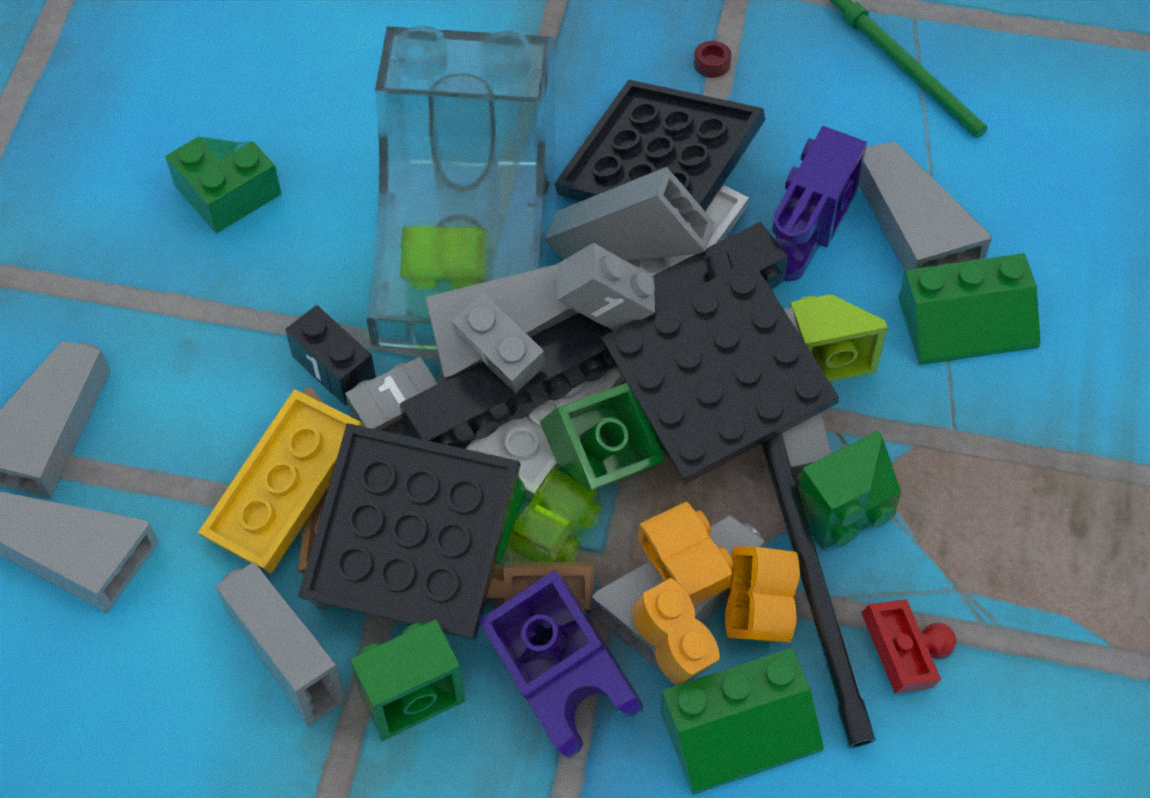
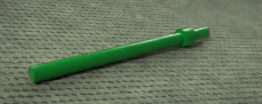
(859, 18)

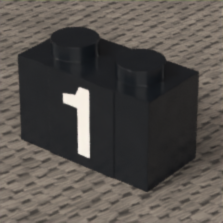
(329, 353)

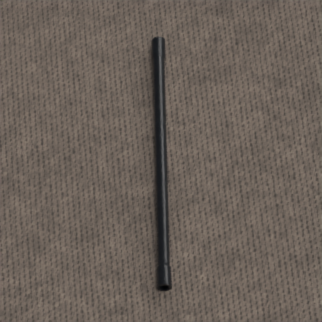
(850, 704)

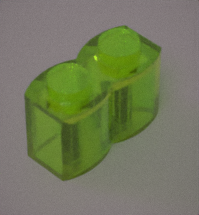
(443, 256)
(555, 519)

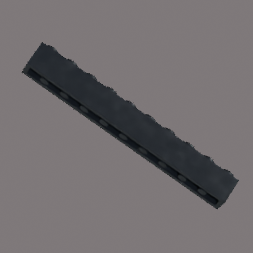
(480, 402)

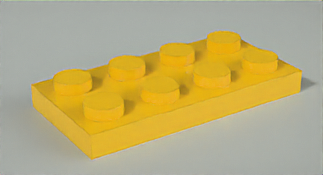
(279, 482)

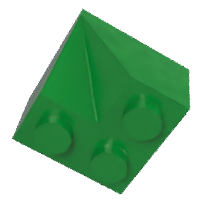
(223, 179)
(603, 438)
(849, 491)
(408, 678)

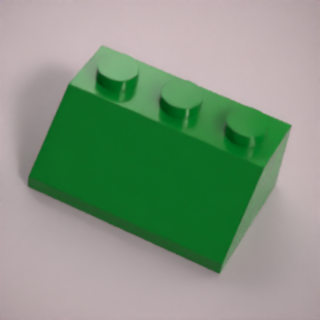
(971, 308)
(741, 720)

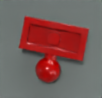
(903, 647)

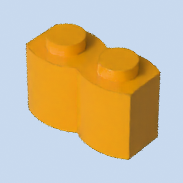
(682, 550)
(762, 594)
(668, 622)

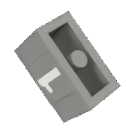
(605, 287)
(499, 342)
(378, 400)

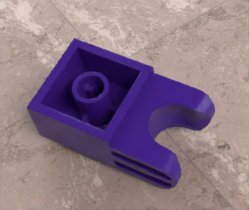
(817, 197)
(563, 670)

